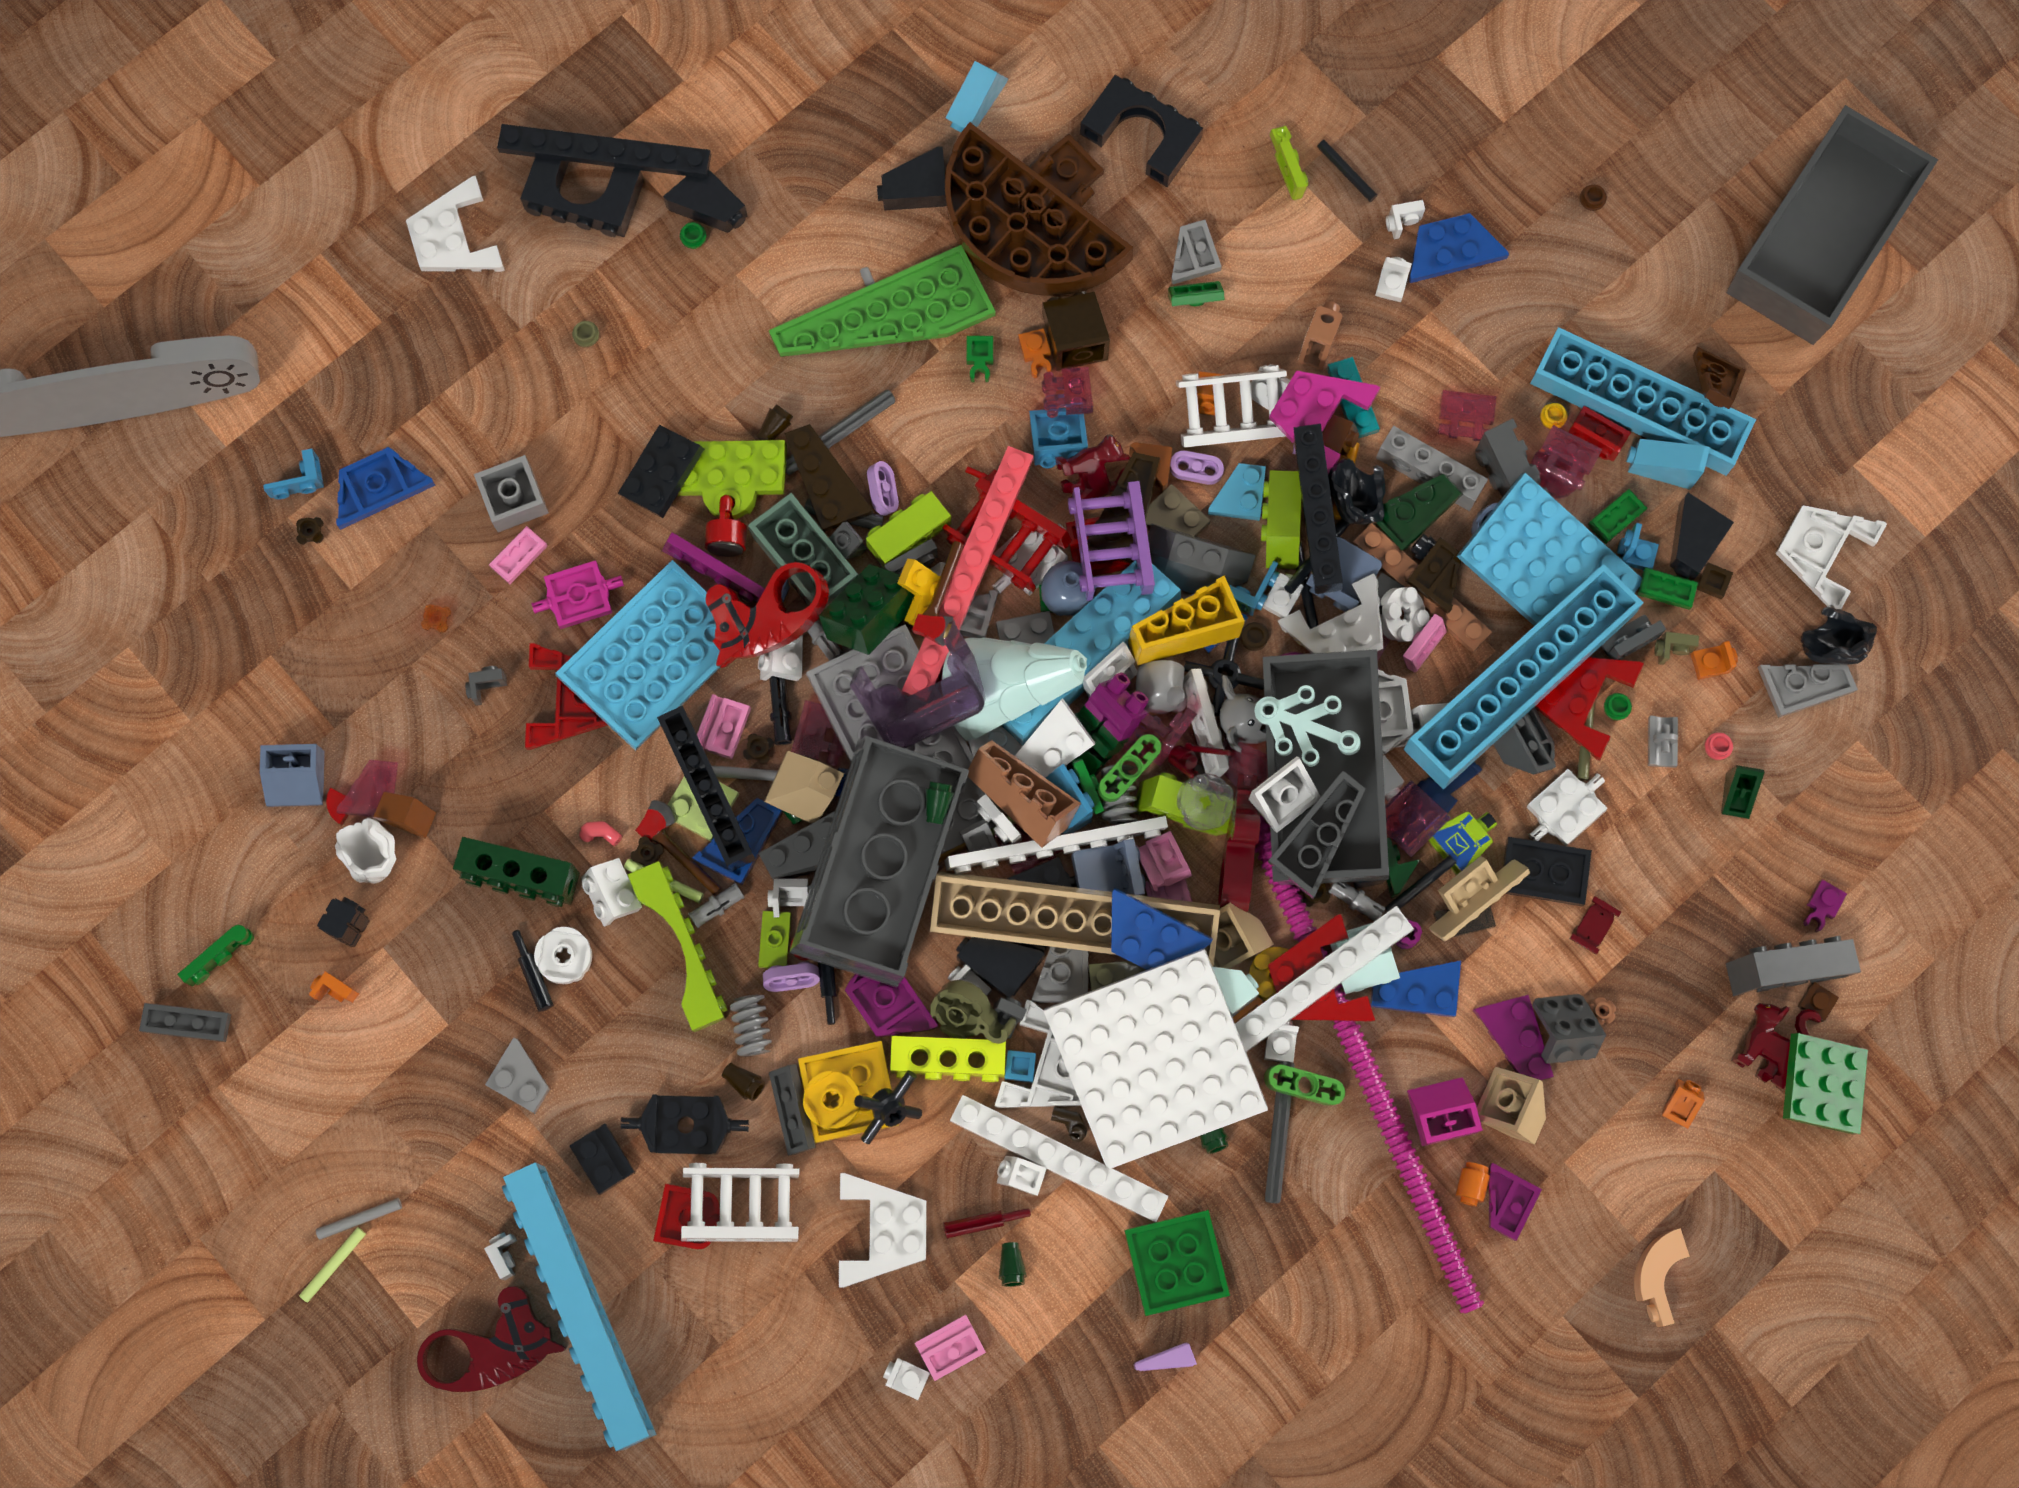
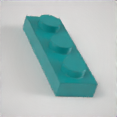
(1363, 419)

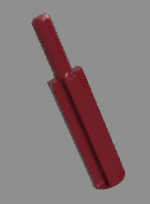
(982, 1222)

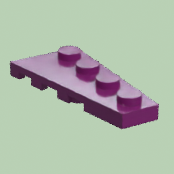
(713, 568)

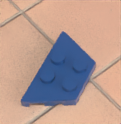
(1453, 247)
(377, 485)
(1149, 935)

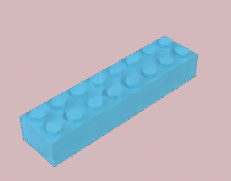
(1640, 399)
(1097, 632)

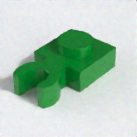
(979, 354)

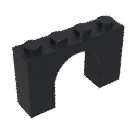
(1123, 101)
(607, 214)

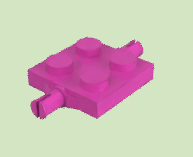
(577, 594)

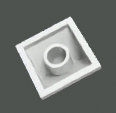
(1285, 795)

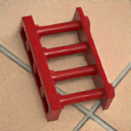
(1030, 521)

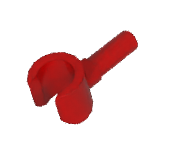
(978, 474)

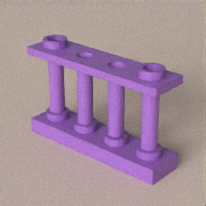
(1134, 525)

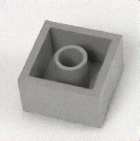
(511, 493)

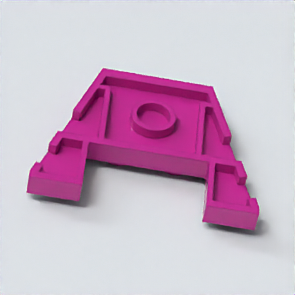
(1314, 399)

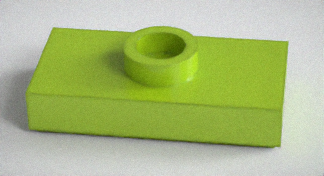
(774, 939)

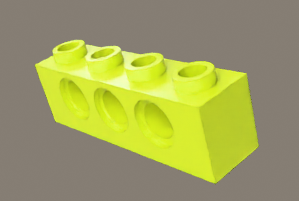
(905, 1047)

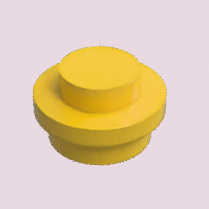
(1554, 415)

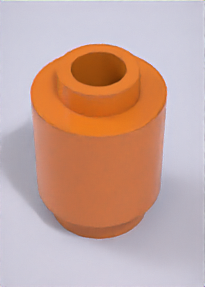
(1473, 1184)

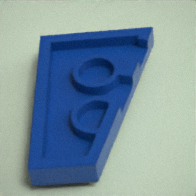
(756, 824)
(1421, 990)

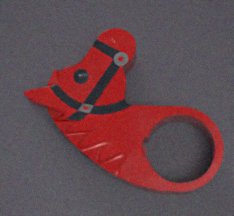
(759, 630)

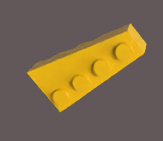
(1189, 624)

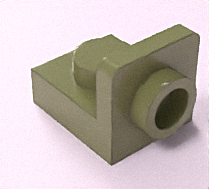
(1677, 642)

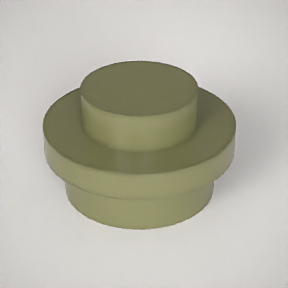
(585, 334)

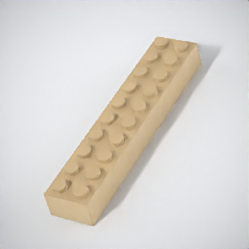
(1046, 912)

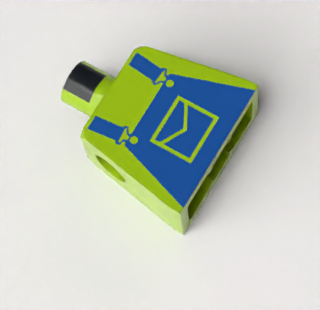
(1464, 839)

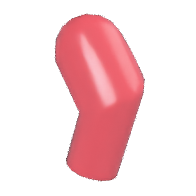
(599, 829)

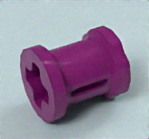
(1406, 943)

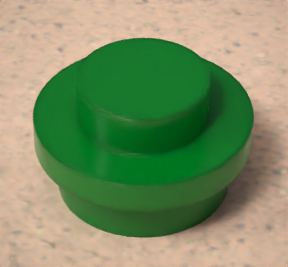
(693, 235)
(1617, 706)

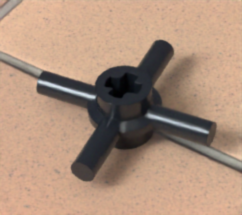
(1234, 674)
(888, 1107)

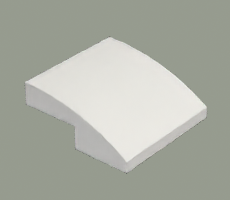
(1116, 662)

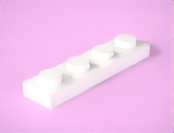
(1204, 723)

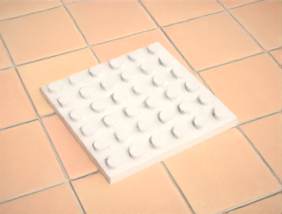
(1156, 1059)

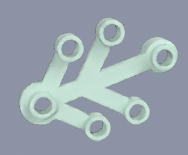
(1303, 723)

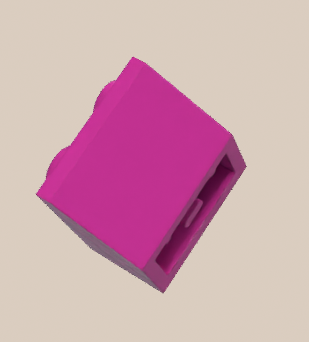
(1444, 1111)

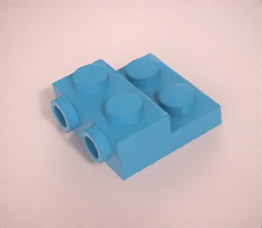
(1056, 436)

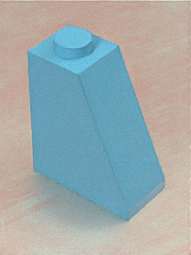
(975, 96)
(1668, 461)

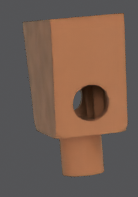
(1323, 331)

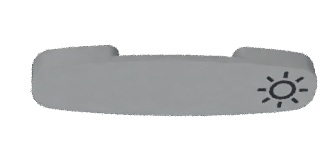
(174, 378)

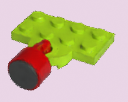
(729, 480)

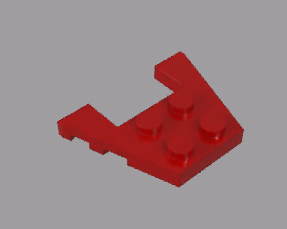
(1574, 697)
(571, 713)
(1305, 956)

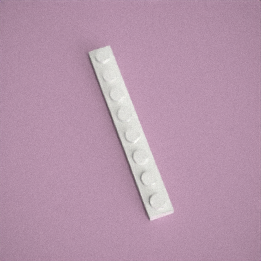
(1068, 843)
(1323, 977)
(1059, 1158)

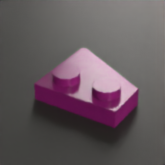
(1509, 1201)

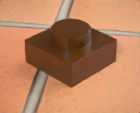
(1818, 999)

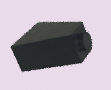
(915, 183)
(706, 202)
(1696, 536)
(999, 963)

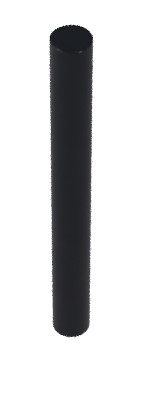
(1305, 569)
(1307, 596)

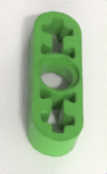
(1121, 788)
(1292, 1089)

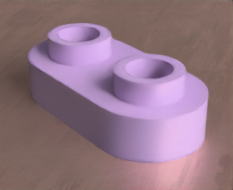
(1197, 464)
(882, 488)
(791, 977)

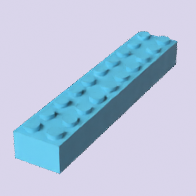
(1522, 676)
(579, 1307)

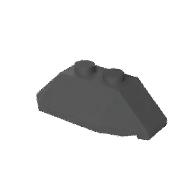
(1196, 561)
(1528, 745)

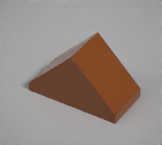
(1163, 453)
(405, 813)

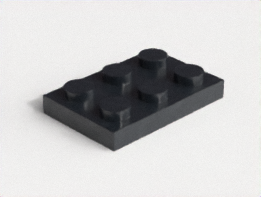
(661, 471)
(1555, 870)

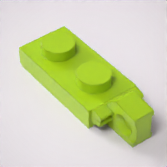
(1289, 162)

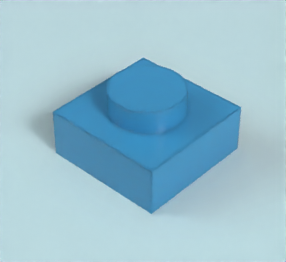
(1020, 1066)

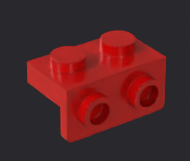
(1600, 432)

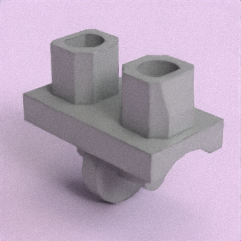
(1663, 741)

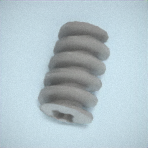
(1119, 811)
(750, 1025)

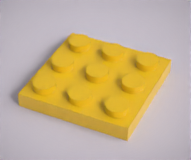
(868, 1070)

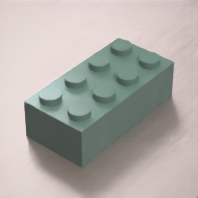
(792, 536)

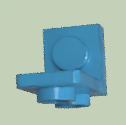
(308, 483)
(1635, 551)
(1249, 603)

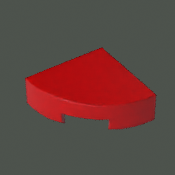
(333, 799)

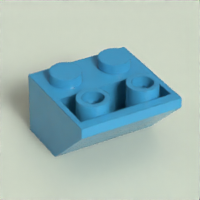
(1068, 782)

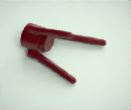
(1185, 759)

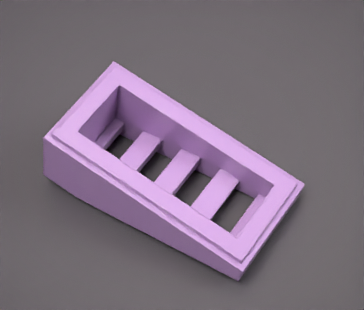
(1171, 1358)

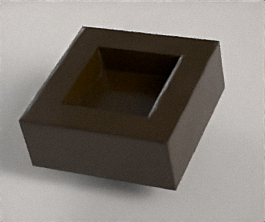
(1714, 580)

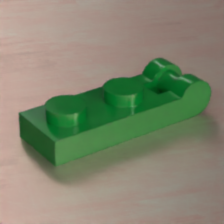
(215, 955)

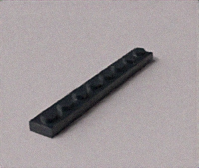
(604, 151)

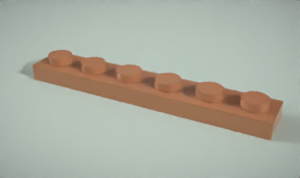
(1399, 567)

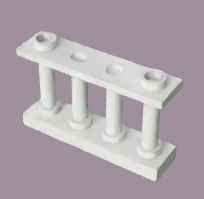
(1222, 432)
(754, 1228)

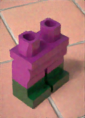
(1112, 714)

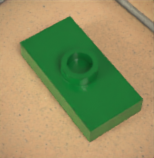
(1196, 294)
(1617, 516)
(1667, 588)
(1087, 783)

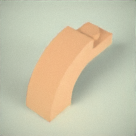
(1651, 1274)

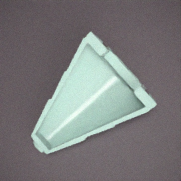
(1018, 679)

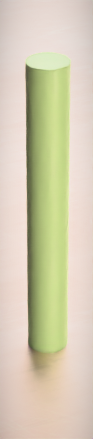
(676, 886)
(334, 1262)

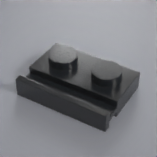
(602, 1159)

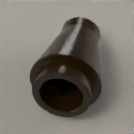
(774, 424)
(743, 1081)

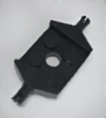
(661, 1122)

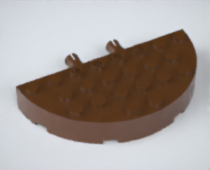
(1022, 225)

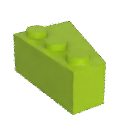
(1283, 519)
(1159, 797)

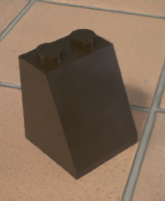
(1076, 330)

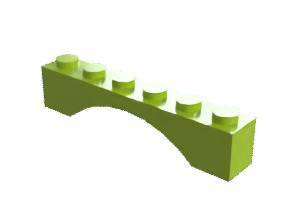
(699, 1000)

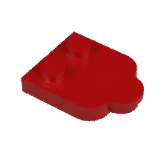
(676, 1212)

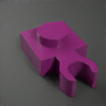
(1825, 902)

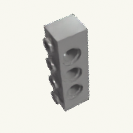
(1425, 463)

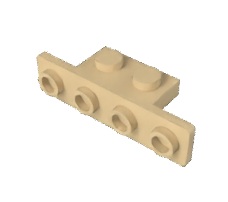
(1473, 892)

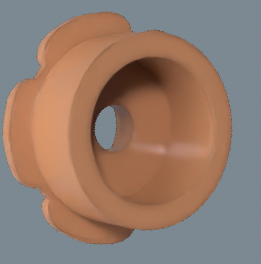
(1608, 1006)

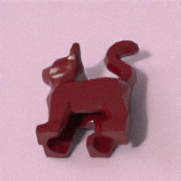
(1091, 468)
(1769, 1044)

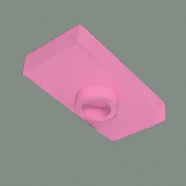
(518, 555)
(1424, 643)

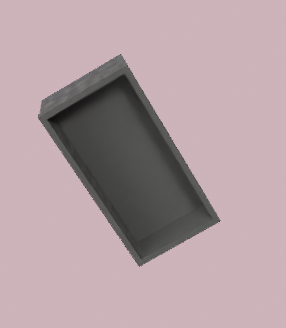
(1831, 225)
(1355, 682)
(876, 863)

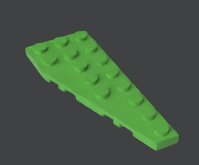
(912, 305)

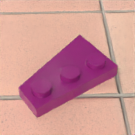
(1517, 1034)

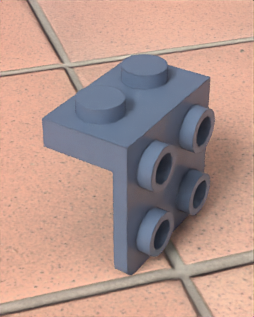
(1354, 566)
(1110, 868)

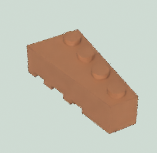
(1022, 793)

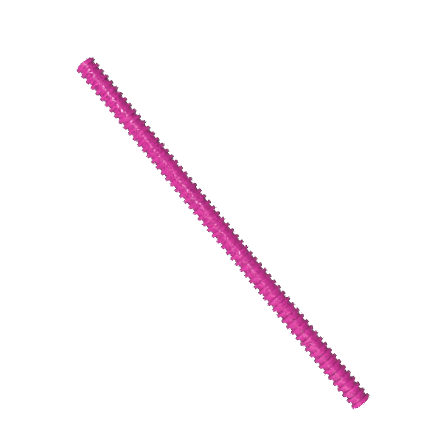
(1381, 1104)

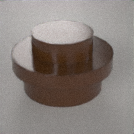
(1593, 197)

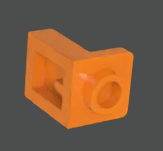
(1206, 396)
(1714, 660)
(337, 988)
(1684, 1103)

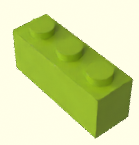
(908, 528)

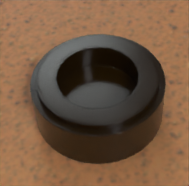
(1254, 636)

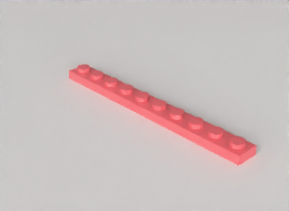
(972, 563)

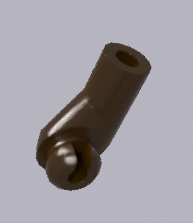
(1072, 1121)

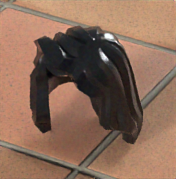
(1357, 493)
(1839, 639)

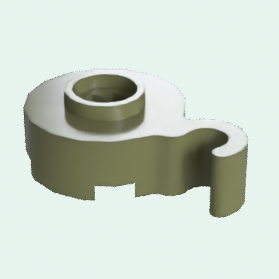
(967, 1012)

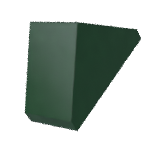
(1741, 791)

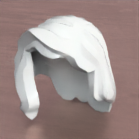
(366, 850)

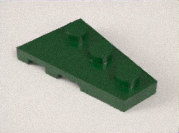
(1417, 510)

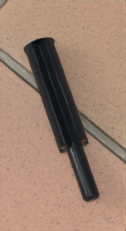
(532, 975)
(828, 990)

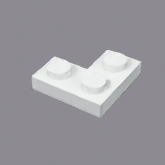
(1004, 828)

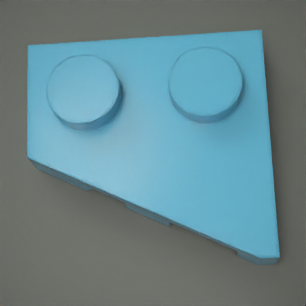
(1241, 494)

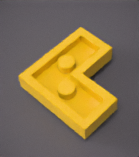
(921, 583)

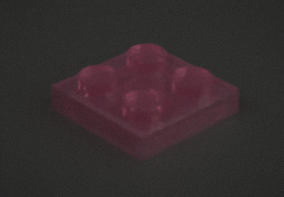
(1413, 818)

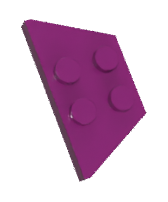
(889, 1008)

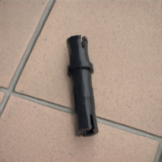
(781, 734)

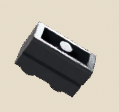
(344, 921)

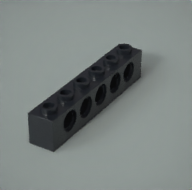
(1318, 509)
(706, 788)

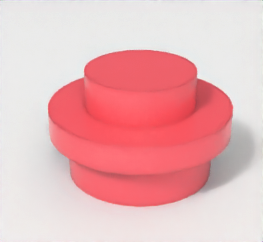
(1718, 746)

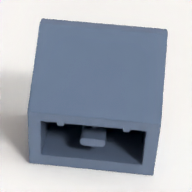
(292, 774)

